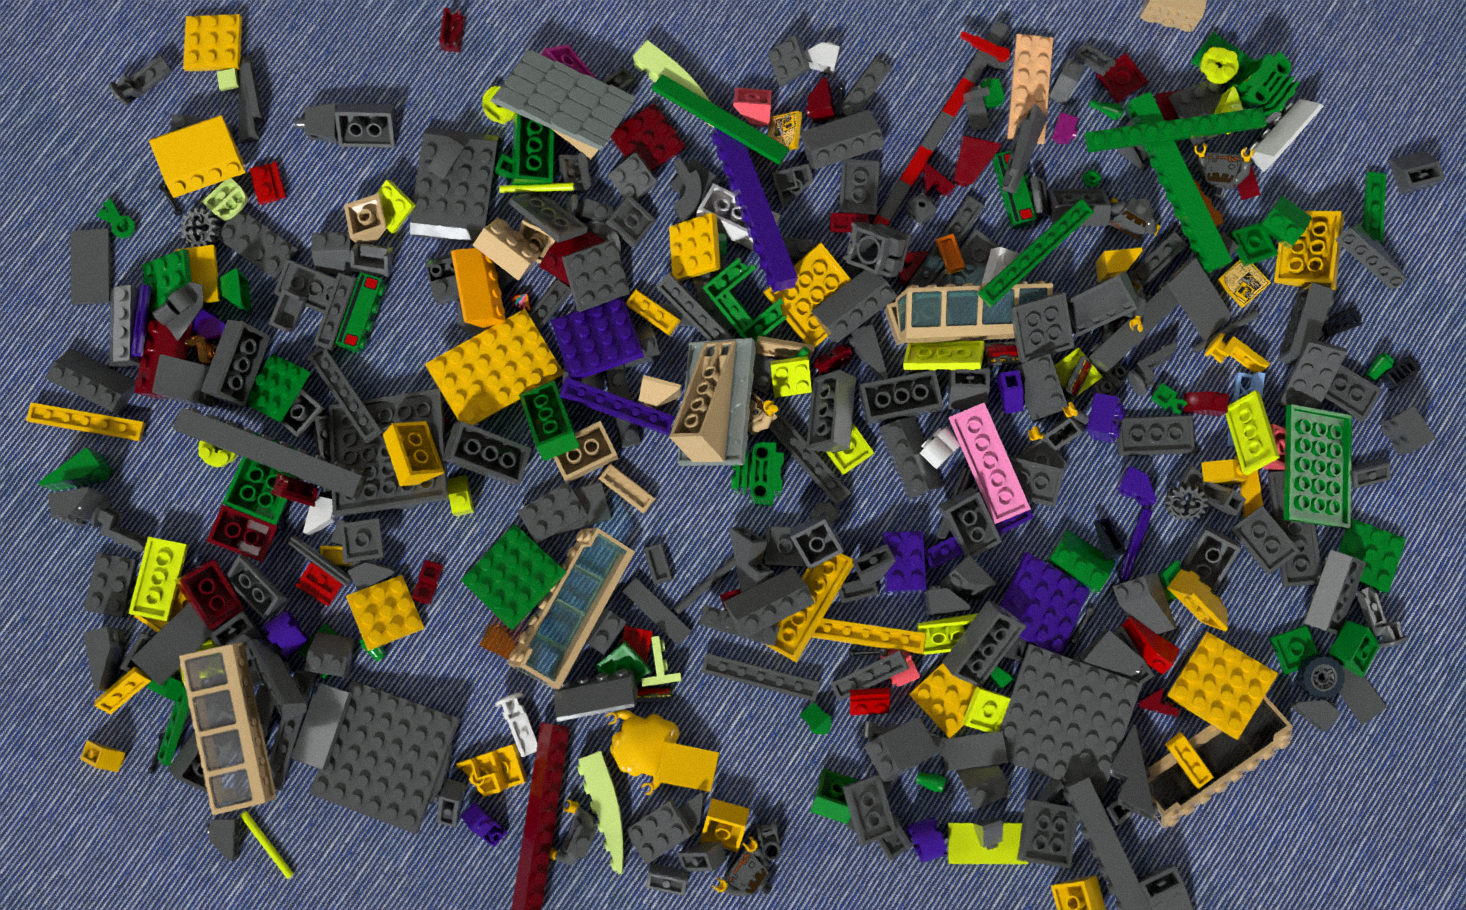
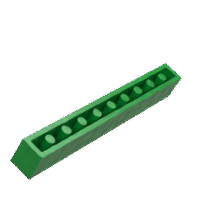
(1181, 189)

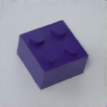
(1105, 418)

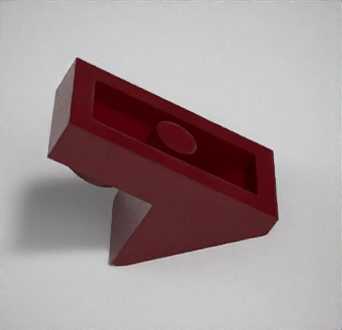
(934, 178)
(912, 261)
(1152, 703)

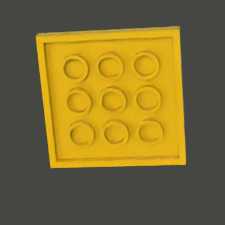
(817, 280)
(1222, 685)

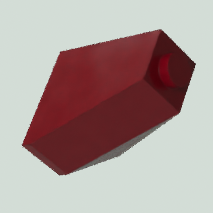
(972, 158)

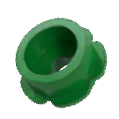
(1091, 183)

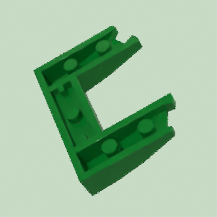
(720, 292)

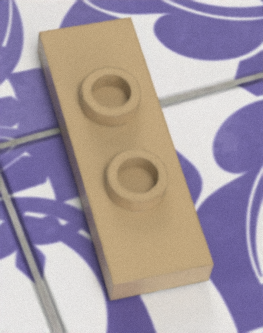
(780, 348)
(627, 488)

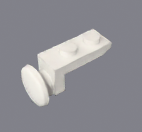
(519, 723)

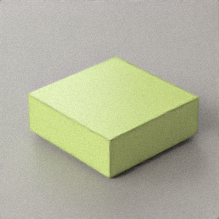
(228, 79)

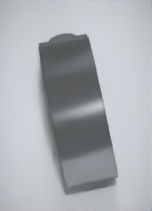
(690, 201)
(1218, 497)

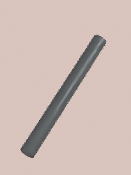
(1227, 330)
(705, 586)

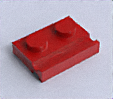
(267, 183)
(319, 584)
(638, 640)
(869, 701)

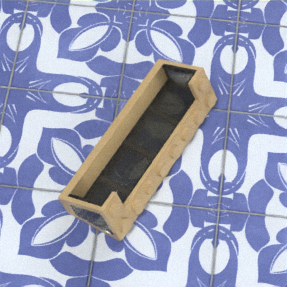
(1223, 757)

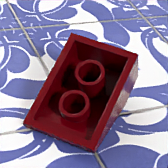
(553, 260)
(242, 533)
(210, 594)

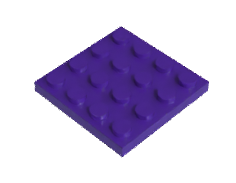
(597, 339)
(1044, 602)

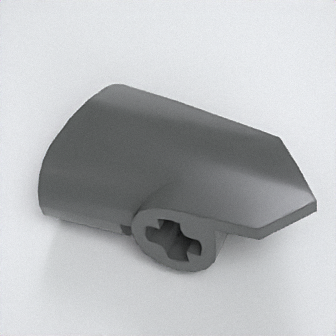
(180, 309)

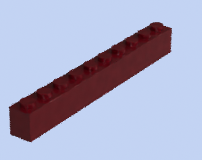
(540, 817)

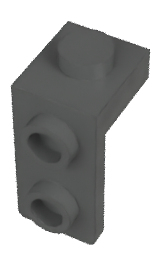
(976, 107)

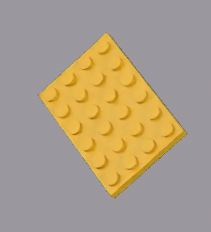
(494, 369)

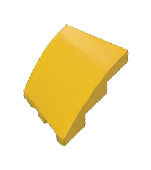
(495, 770)

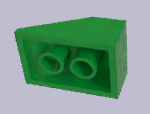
(81, 470)

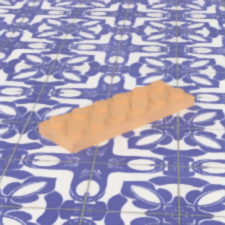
(1029, 79)

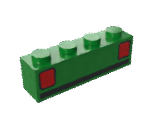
(1017, 205)
(360, 313)

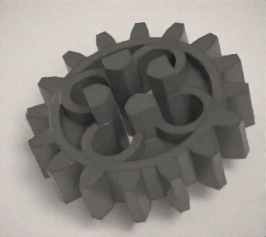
(206, 220)
(1194, 495)

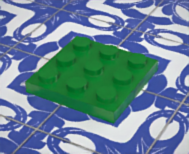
(166, 276)
(276, 387)
(1375, 547)

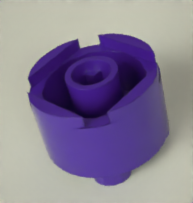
(286, 632)
(927, 840)

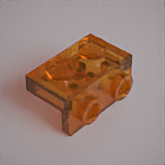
(203, 347)

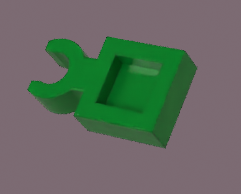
(1165, 397)

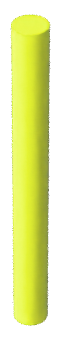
(536, 187)
(266, 844)

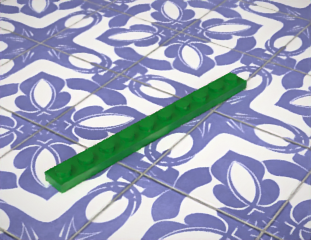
(1174, 130)

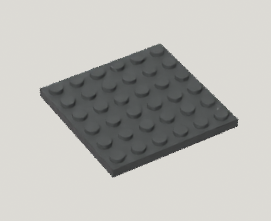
(381, 486)
(1067, 717)
(386, 757)

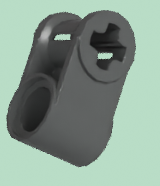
(769, 838)

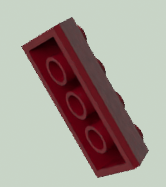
(158, 342)

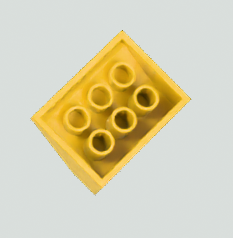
(197, 156)
(1314, 254)

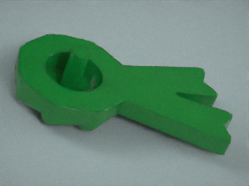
(121, 225)

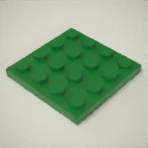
(513, 577)

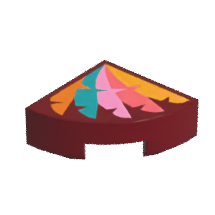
(521, 302)

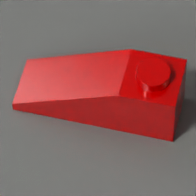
(1152, 647)

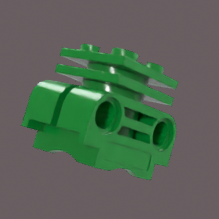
(1265, 83)
(760, 474)

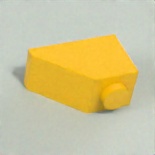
(1223, 472)
(102, 756)

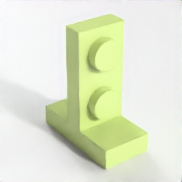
(661, 666)

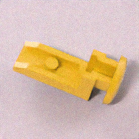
(1237, 350)

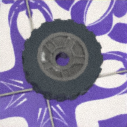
(1331, 674)

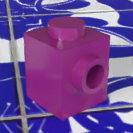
(1064, 129)

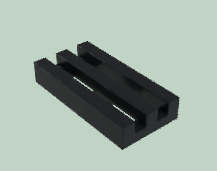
(1355, 317)

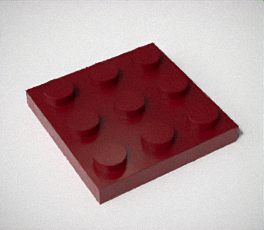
(650, 137)

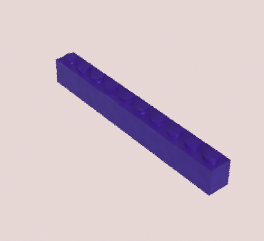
(755, 212)

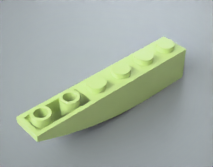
(656, 63)
(605, 804)

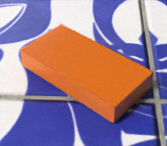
(950, 254)

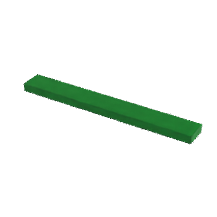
(720, 119)
(1035, 253)

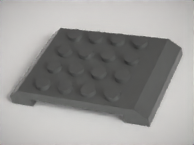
(460, 203)

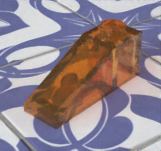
(498, 641)

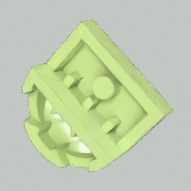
(226, 200)

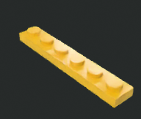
(85, 421)
(871, 635)

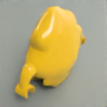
(640, 743)

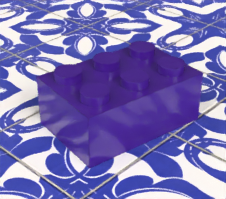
(908, 570)

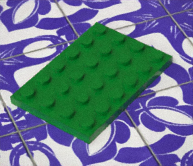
(1318, 467)

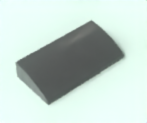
(1101, 303)

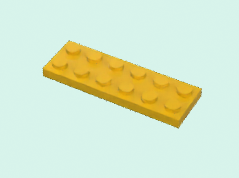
(823, 583)

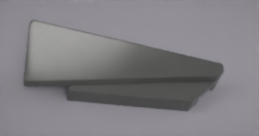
(249, 101)
(1022, 148)

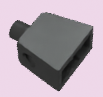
(319, 123)

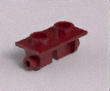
(840, 356)

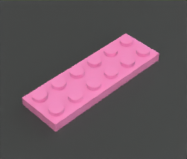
(989, 463)

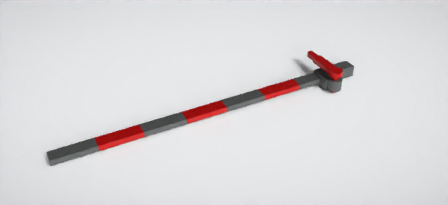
(989, 55)

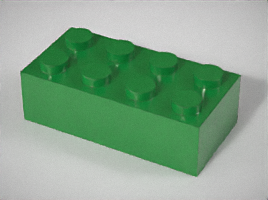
(531, 152)
(549, 421)

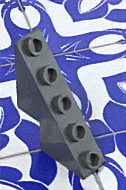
(1372, 256)
(748, 555)
(1130, 769)

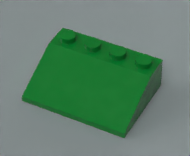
(252, 490)

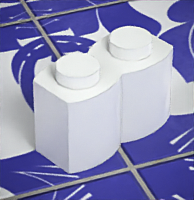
(941, 447)

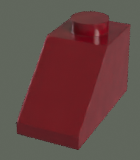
(820, 102)
(1206, 403)

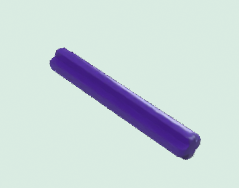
(141, 320)
(1135, 544)

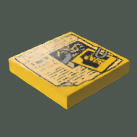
(786, 129)
(1243, 283)

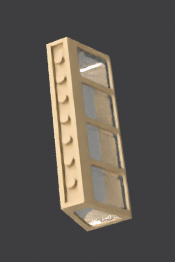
(227, 728)

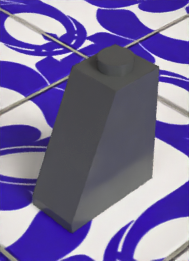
(1112, 654)

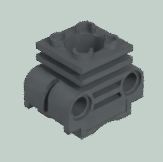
(877, 248)

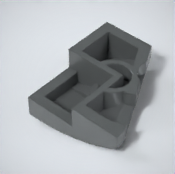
(791, 182)

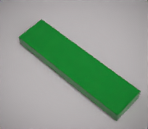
(1374, 205)
(174, 727)

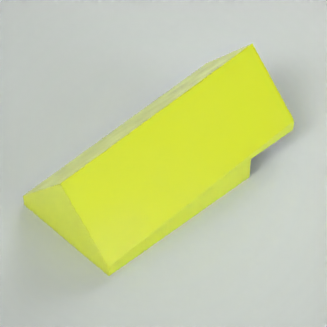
(944, 633)

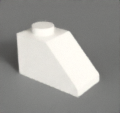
(823, 57)
(319, 516)

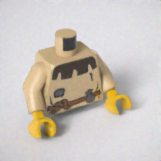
(760, 414)

